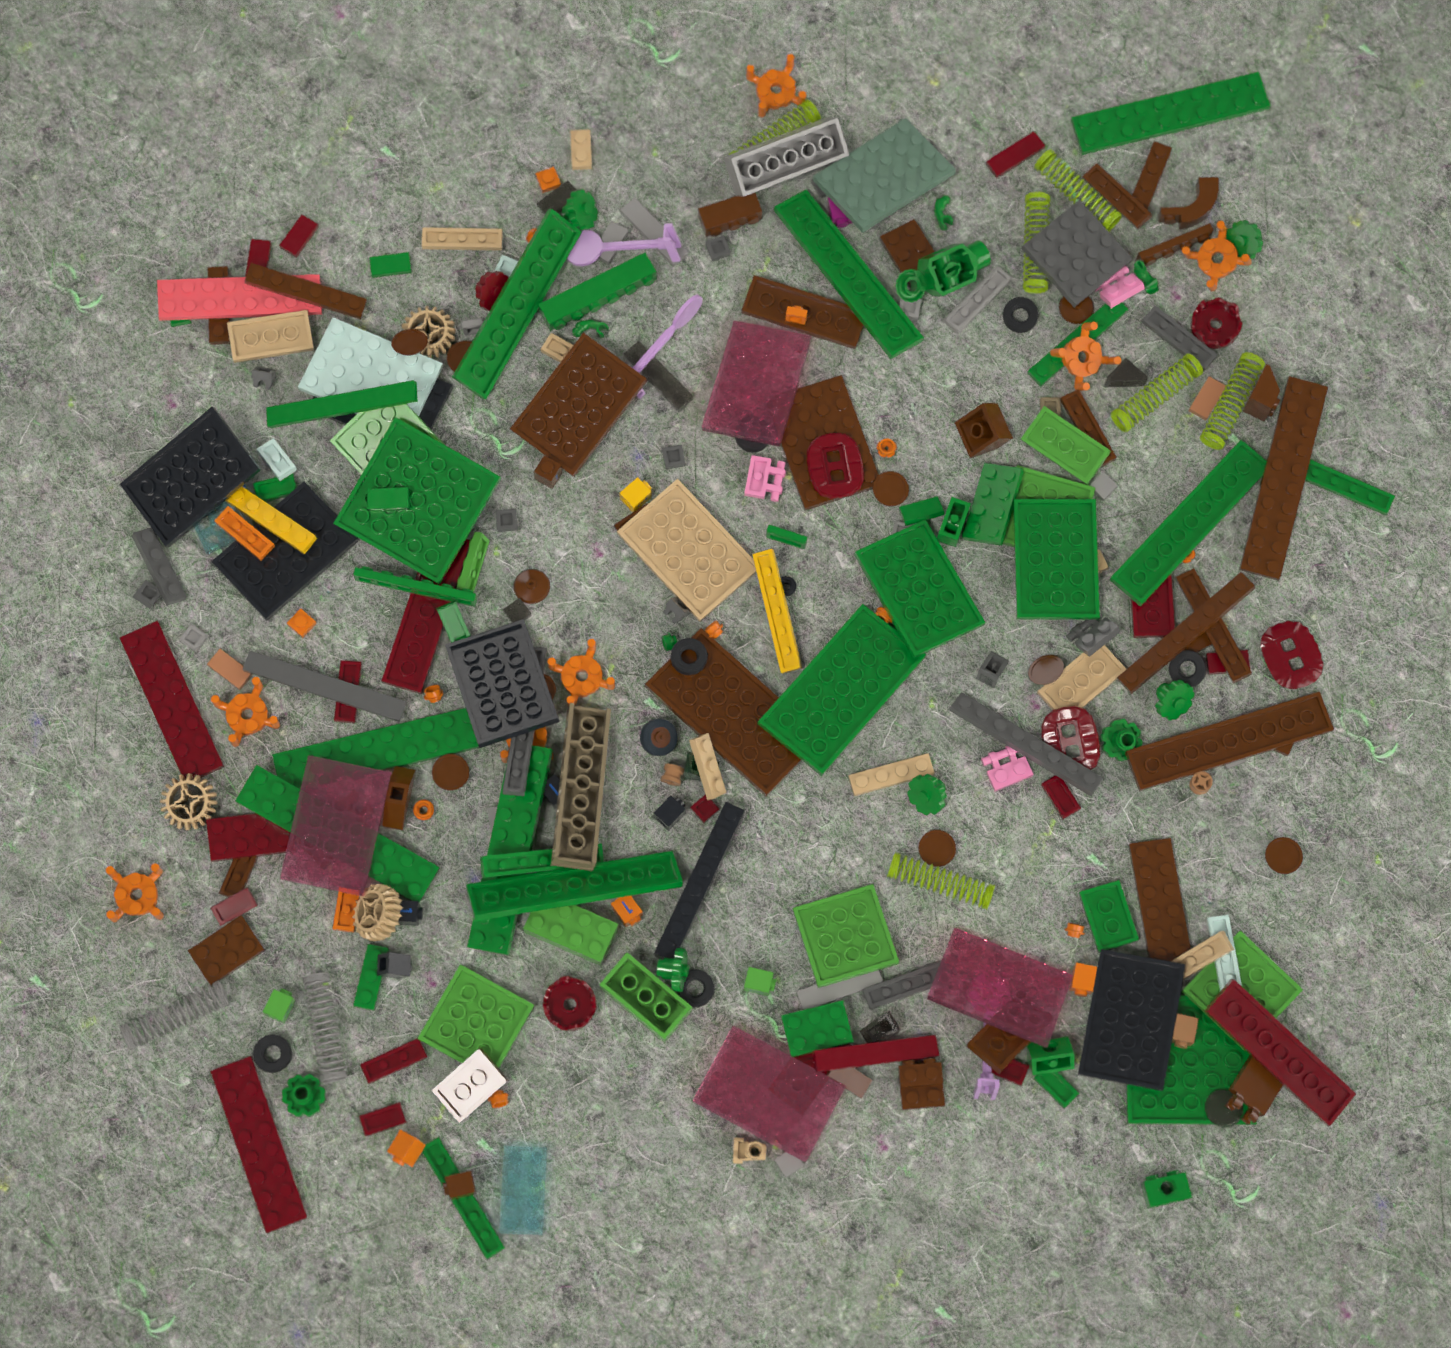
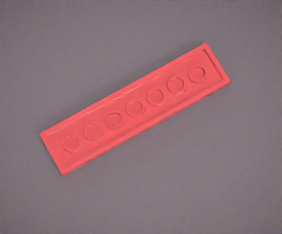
(224, 299)

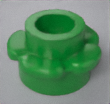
(668, 641)

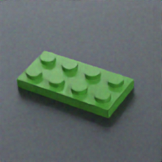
(1065, 445)

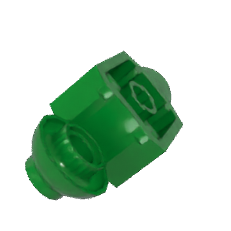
(943, 271)

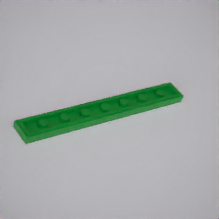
(342, 404)

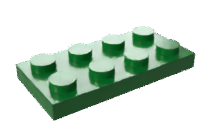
(993, 504)

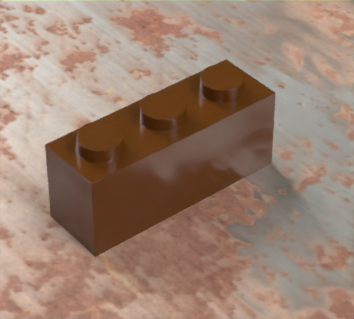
(729, 214)

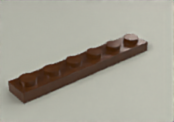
(305, 291)
(1218, 633)

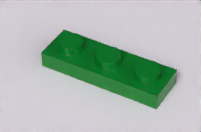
(369, 982)

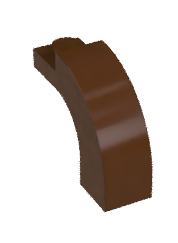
(1193, 214)

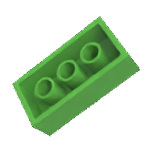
(573, 931)
(645, 997)

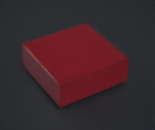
(704, 809)

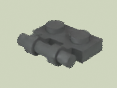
(1096, 637)

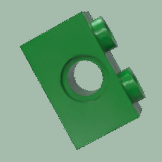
(953, 521)
(1054, 1058)
(1179, 1189)

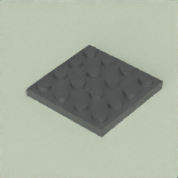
(1076, 253)

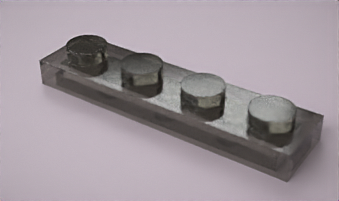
(660, 378)

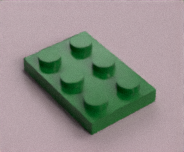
(1108, 916)
(817, 1028)

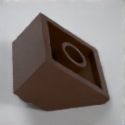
(1264, 396)
(983, 429)

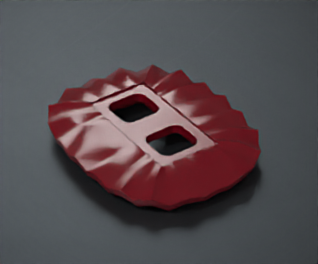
(849, 463)
(1278, 660)
(1086, 733)

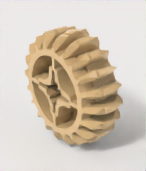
(446, 331)
(185, 792)
(377, 912)

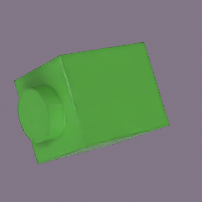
(759, 981)
(279, 1005)

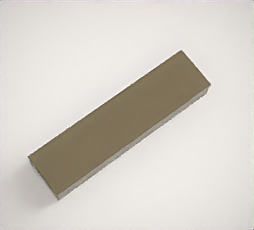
(581, 788)

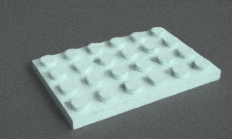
(359, 360)

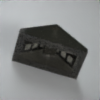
(1126, 375)
(880, 1029)

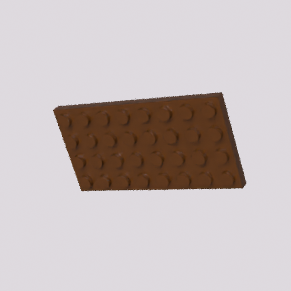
(727, 705)

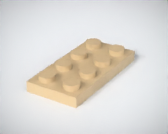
(270, 336)
(1082, 680)

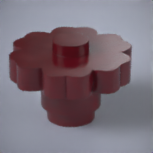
(489, 288)

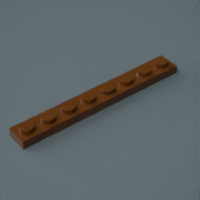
(1186, 633)

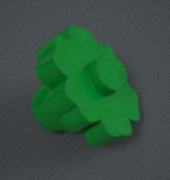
(580, 209)
(1245, 238)
(1174, 699)
(1120, 738)
(927, 794)
(674, 969)
(303, 1095)

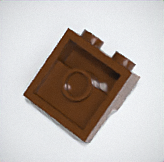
(921, 1084)

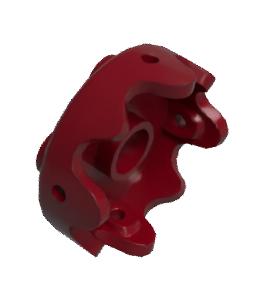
(1216, 310)
(565, 989)

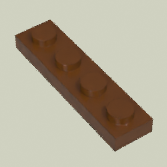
(1151, 173)
(1117, 196)
(1175, 244)
(218, 327)
(1085, 421)

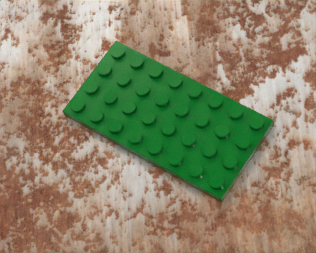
(840, 690)

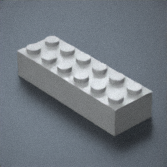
(786, 156)

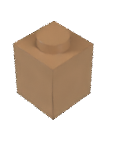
(1184, 1031)

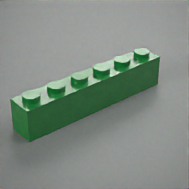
(598, 291)

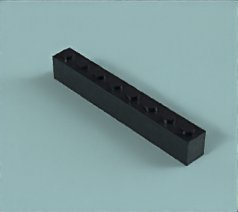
(700, 881)

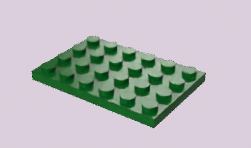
(1056, 559)
(919, 588)

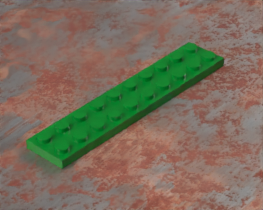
(1170, 113)
(848, 274)
(516, 304)
(1189, 523)
(387, 746)
(512, 833)
(390, 863)
(573, 886)

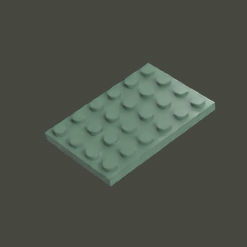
(884, 175)

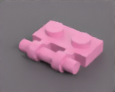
(1121, 290)
(758, 475)
(1009, 773)

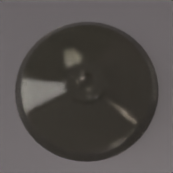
(1218, 1112)

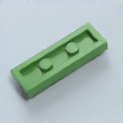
(473, 562)

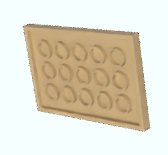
(688, 550)

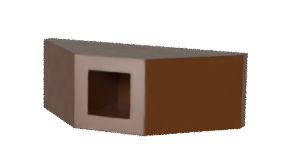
(398, 798)

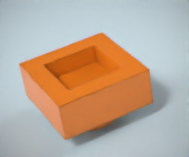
(548, 179)
(796, 315)
(301, 623)

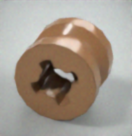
(672, 774)
(1204, 779)

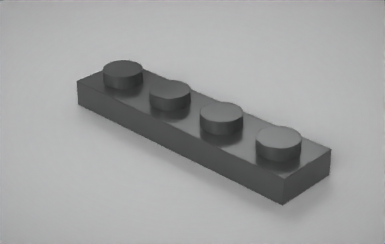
(1178, 336)
(159, 566)
(900, 987)

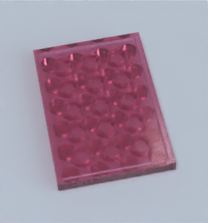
(756, 383)
(335, 826)
(1000, 987)
(769, 1094)

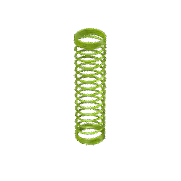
(812, 118)
(1047, 158)
(1037, 205)
(1190, 370)
(1210, 443)
(986, 896)

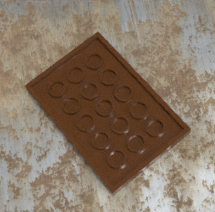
(578, 404)
(816, 412)

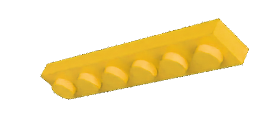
(272, 519)
(777, 611)

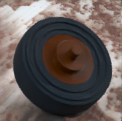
(658, 737)

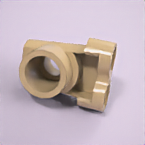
(743, 1149)

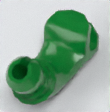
(939, 206)
(1150, 283)
(584, 325)

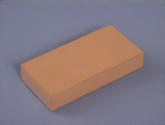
(1207, 398)
(229, 669)

